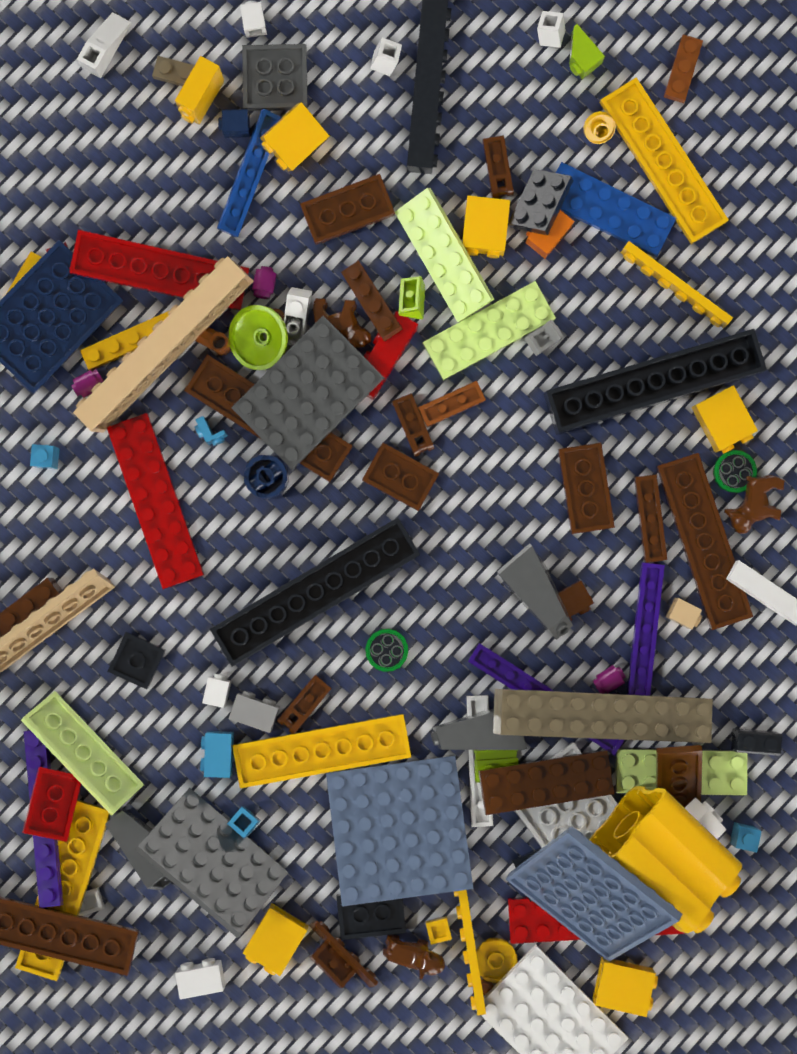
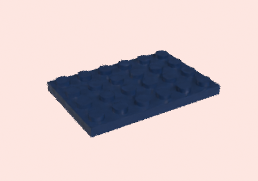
(50, 317)

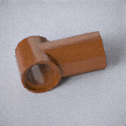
(209, 339)

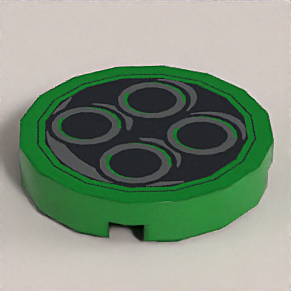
(732, 469)
(386, 650)

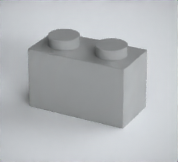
(254, 712)

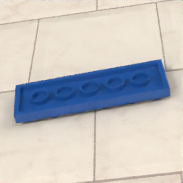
(615, 212)

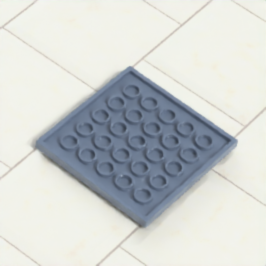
(399, 831)
(593, 895)

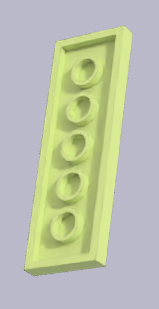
(444, 255)
(489, 330)
(82, 752)
(722, 771)

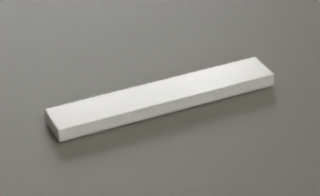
(478, 818)

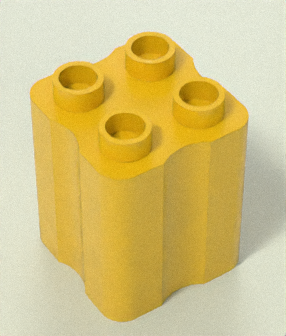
(670, 854)

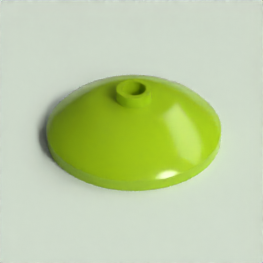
(248, 341)

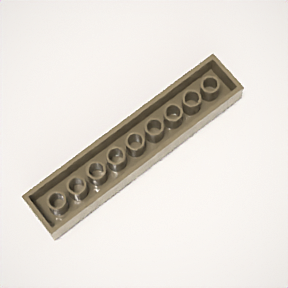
(602, 716)

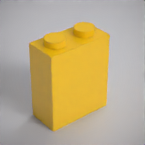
(199, 90)
(294, 137)
(485, 226)
(725, 420)
(275, 940)
(624, 987)

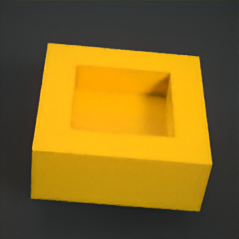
(438, 930)

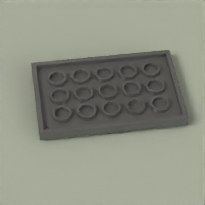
(308, 392)
(212, 862)

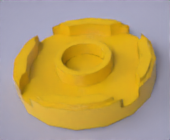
(495, 959)

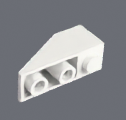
(103, 45)
(296, 314)

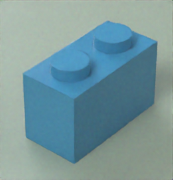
(218, 754)

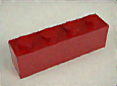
(387, 353)

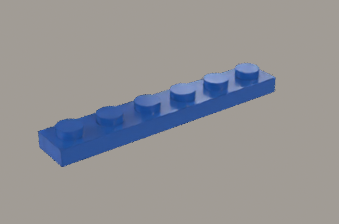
(247, 177)

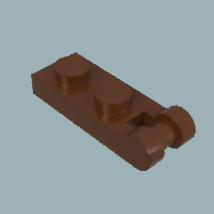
(497, 166)
(412, 424)
(305, 703)

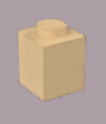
(684, 613)

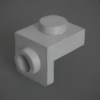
(544, 337)

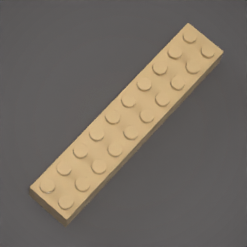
(163, 345)

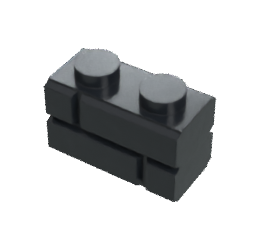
(756, 742)

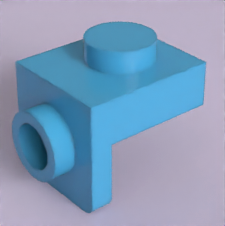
(204, 430)

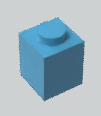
(44, 456)
(244, 822)
(745, 837)

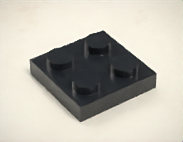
(136, 660)

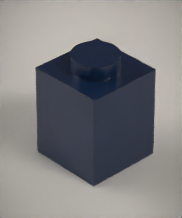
(234, 123)

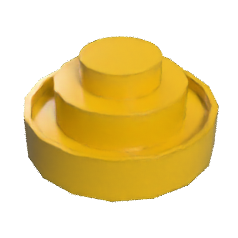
(599, 127)

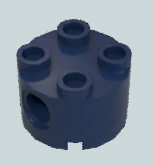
(266, 477)

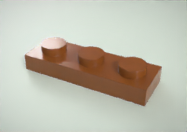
(683, 68)
(451, 404)

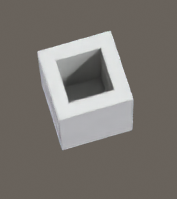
(253, 19)
(551, 29)
(385, 56)
(217, 690)

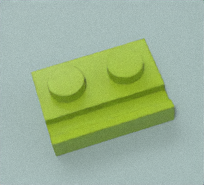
(492, 759)

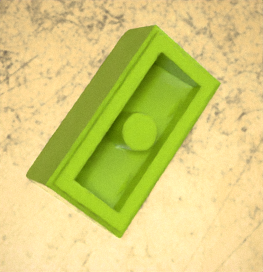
(412, 297)

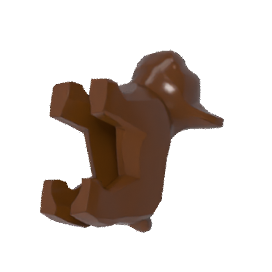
(344, 322)
(756, 503)
(413, 955)

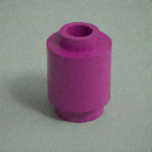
(264, 282)
(85, 383)
(609, 679)

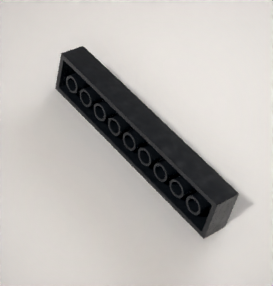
(655, 381)
(314, 592)

